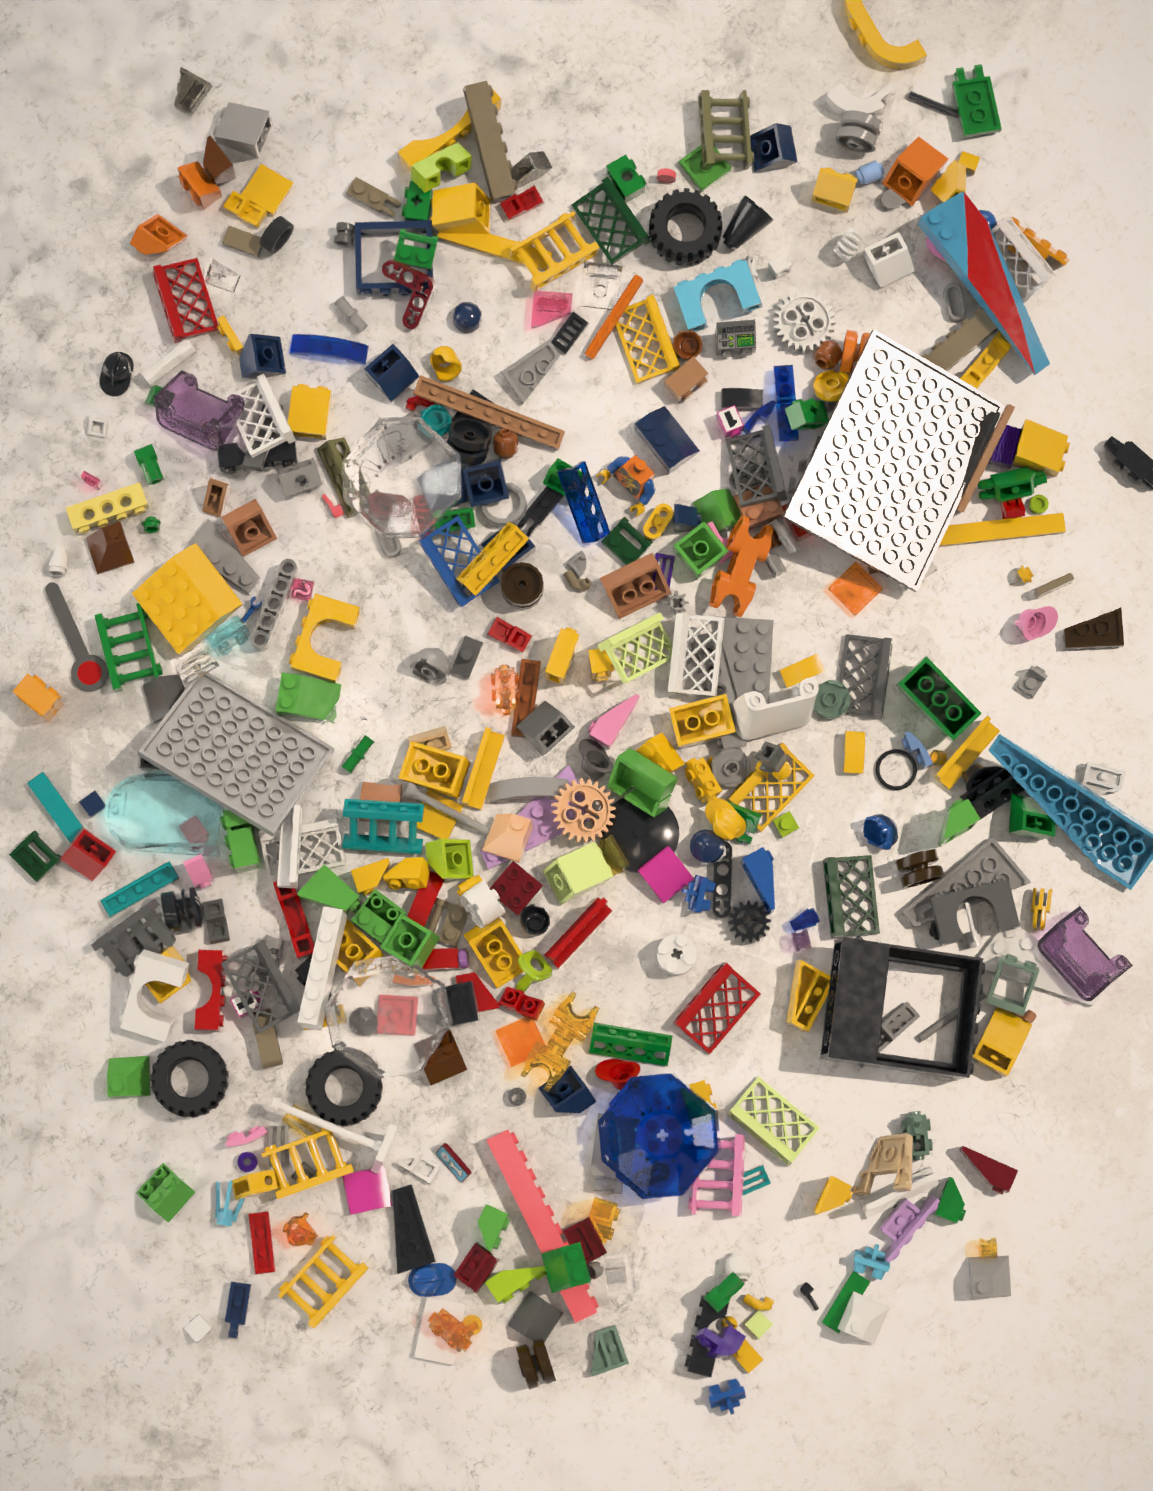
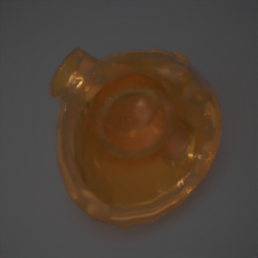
(299, 1231)

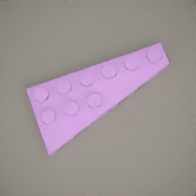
(544, 828)

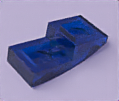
(761, 414)

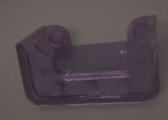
(196, 413)
(1080, 958)

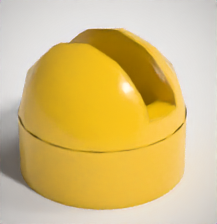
(731, 1319)

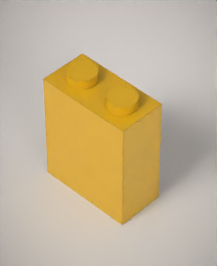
(310, 411)
(562, 655)

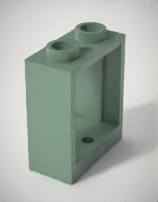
(1006, 1003)

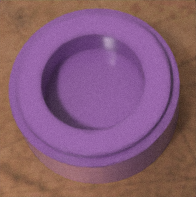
(463, 958)

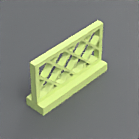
(628, 636)
(766, 1136)

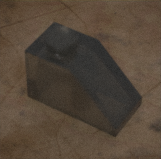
(530, 168)

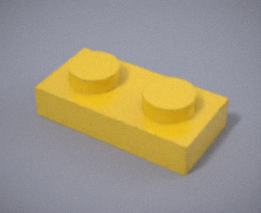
(225, 329)

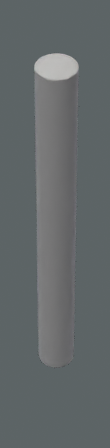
(943, 1022)

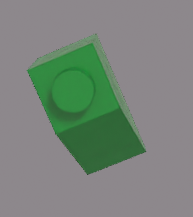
(951, 1203)

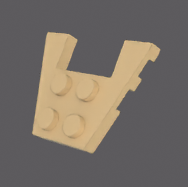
(889, 1156)

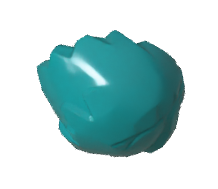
(437, 418)

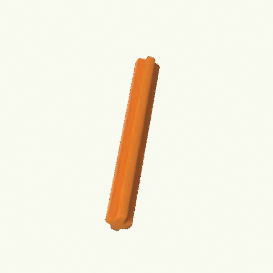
(614, 317)

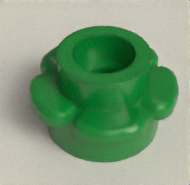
(151, 524)

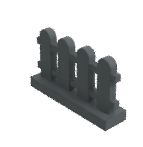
(141, 932)

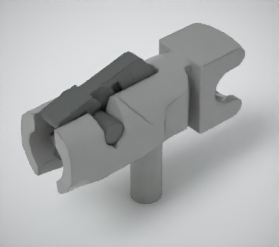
(275, 947)

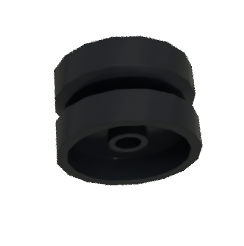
(470, 440)

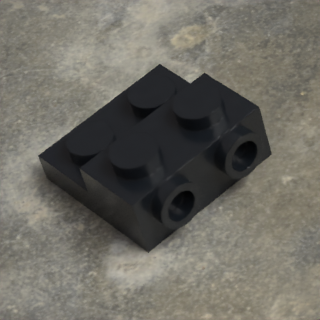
(462, 1003)

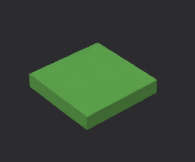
(703, 179)

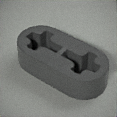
(751, 470)

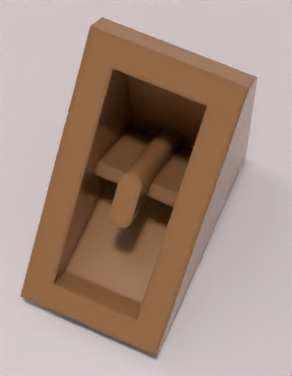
(216, 497)

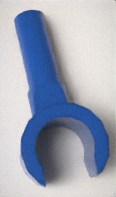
(252, 608)

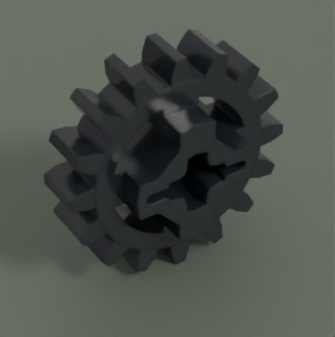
(749, 913)

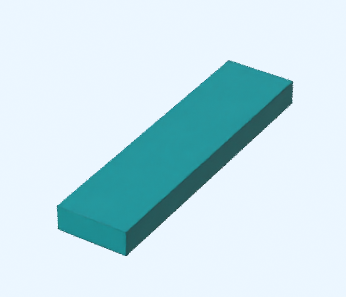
(55, 806)
(139, 889)

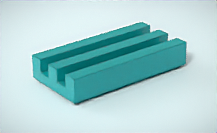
(764, 1175)

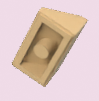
(434, 738)

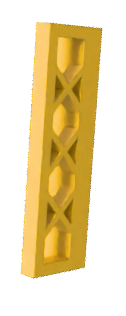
(492, 558)
(967, 753)
(483, 769)

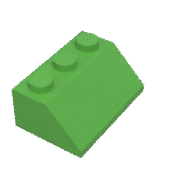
(959, 819)

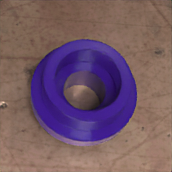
(252, 1157)

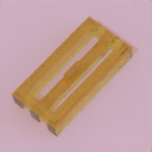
(285, 1119)

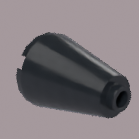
(745, 223)

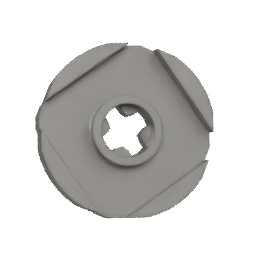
(721, 760)

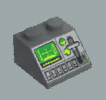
(735, 338)

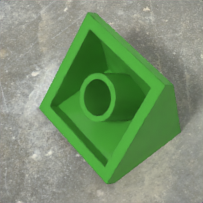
(718, 508)

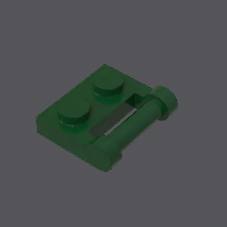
(622, 547)
(31, 861)

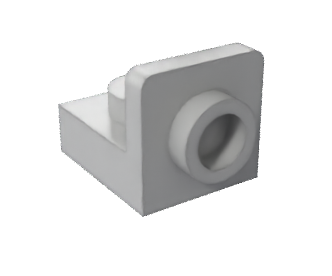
(1032, 681)

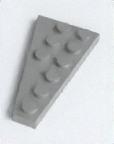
(749, 654)
(983, 865)

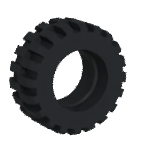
(685, 203)
(217, 1078)
(334, 1113)

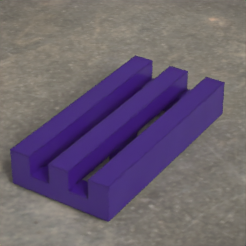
(665, 557)

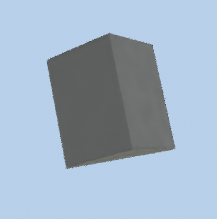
(162, 695)
(535, 1318)

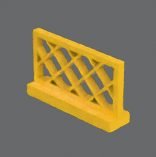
(663, 339)
(755, 779)

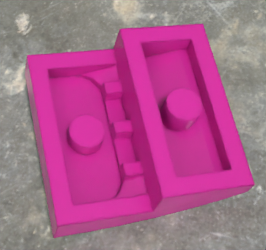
(665, 874)
(366, 1191)

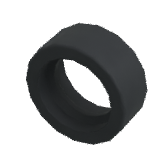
(276, 234)

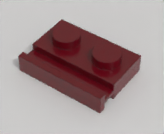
(588, 1237)
(476, 1267)

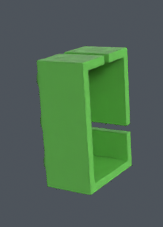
(650, 782)
(241, 843)

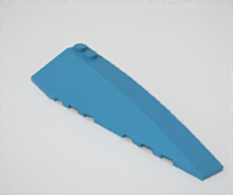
(1101, 830)

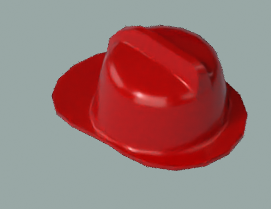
(617, 1071)

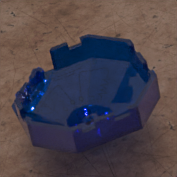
(631, 1141)

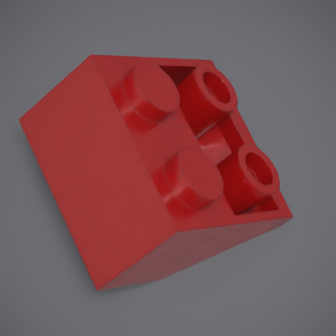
(88, 854)

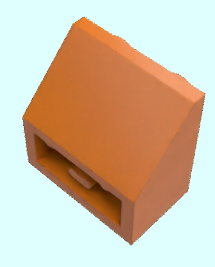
(201, 189)

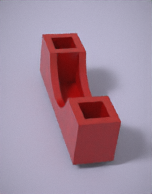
(296, 921)
(209, 1016)

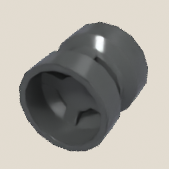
(344, 234)

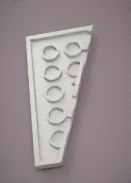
(1024, 946)

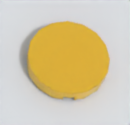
(830, 385)

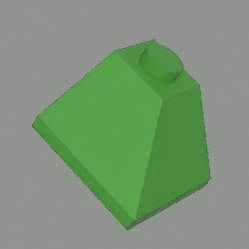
(128, 1077)

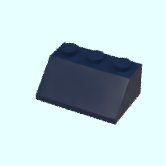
(666, 439)

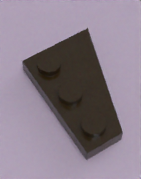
(1098, 632)

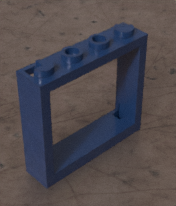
(387, 228)

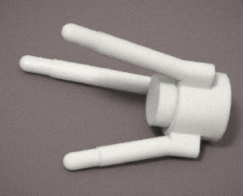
(973, 937)

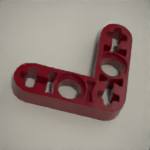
(416, 285)

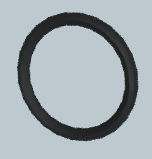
(900, 752)

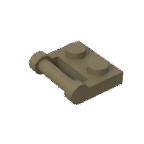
(453, 923)

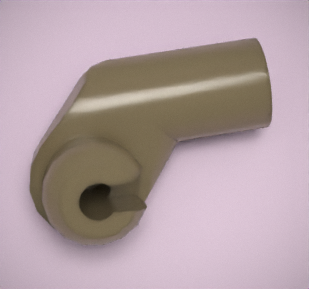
(576, 583)

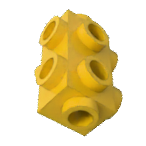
(702, 779)

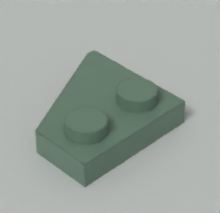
(608, 1351)

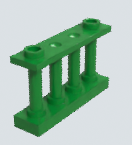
(114, 661)

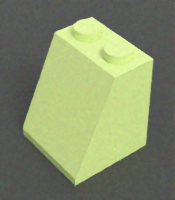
(577, 873)

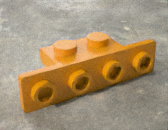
(1042, 246)

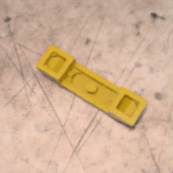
(987, 361)

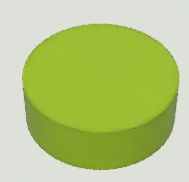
(1038, 504)

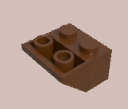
(445, 1060)

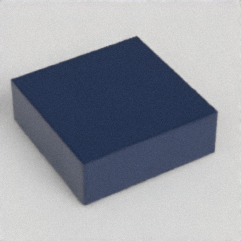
(93, 804)

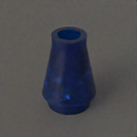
(805, 920)

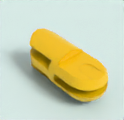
(1040, 908)

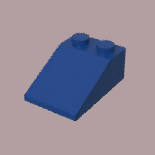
(760, 872)

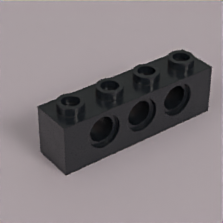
(992, 792)

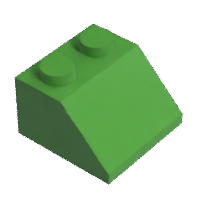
(700, 550)
(410, 941)

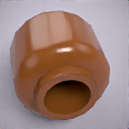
(828, 354)
(505, 443)

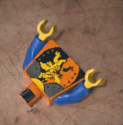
(635, 477)

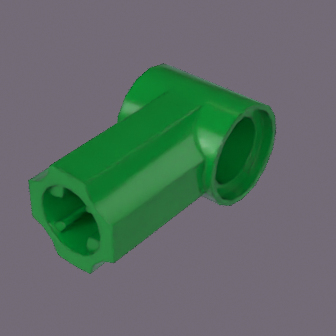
(148, 461)
(721, 1294)

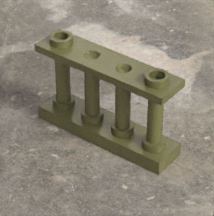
(708, 138)

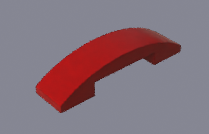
(426, 899)

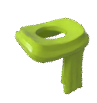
(532, 974)

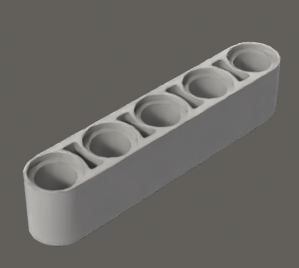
(274, 614)

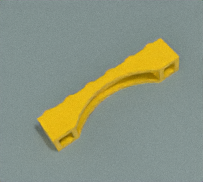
(421, 149)

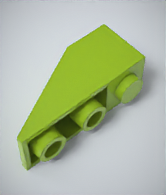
(509, 1281)

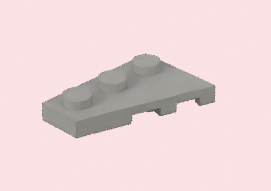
(529, 370)

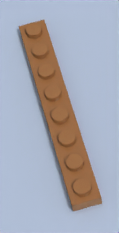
(488, 412)

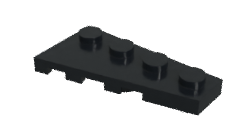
(411, 1237)

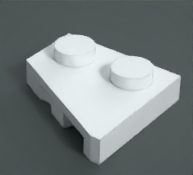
(1103, 778)

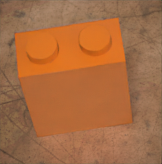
(915, 170)

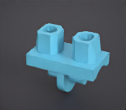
(871, 1258)

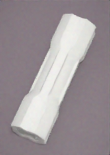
(179, 354)

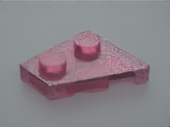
(550, 307)

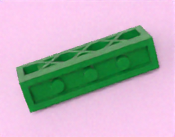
(631, 1040)

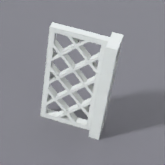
(1028, 253)
(276, 414)
(680, 649)
(306, 830)
(889, 1197)

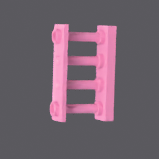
(734, 1184)

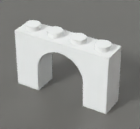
(137, 1016)

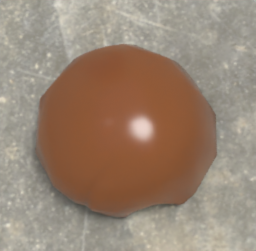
(687, 344)

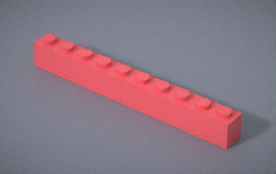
(537, 1214)

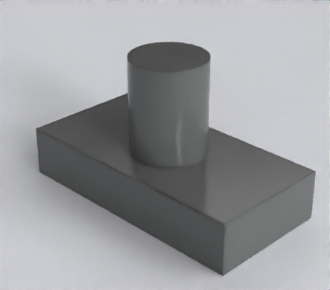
(467, 657)

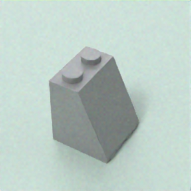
(243, 128)

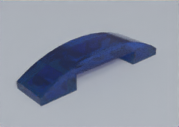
(329, 347)

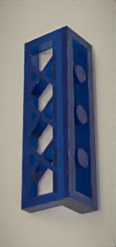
(581, 505)

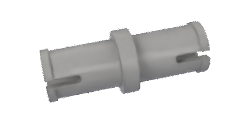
(351, 314)

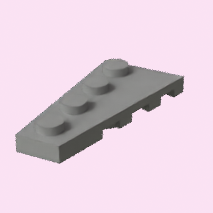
(225, 558)

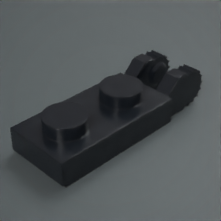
(541, 509)

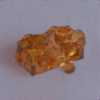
(505, 691)
(451, 1330)

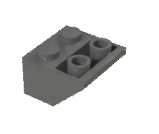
(545, 727)

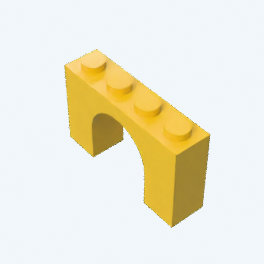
(321, 611)

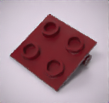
(516, 887)

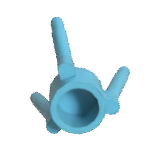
(225, 1216)

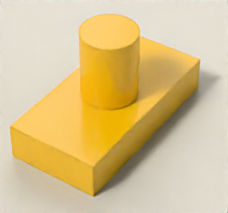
(747, 1356)

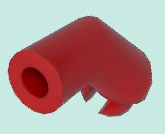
(415, 401)

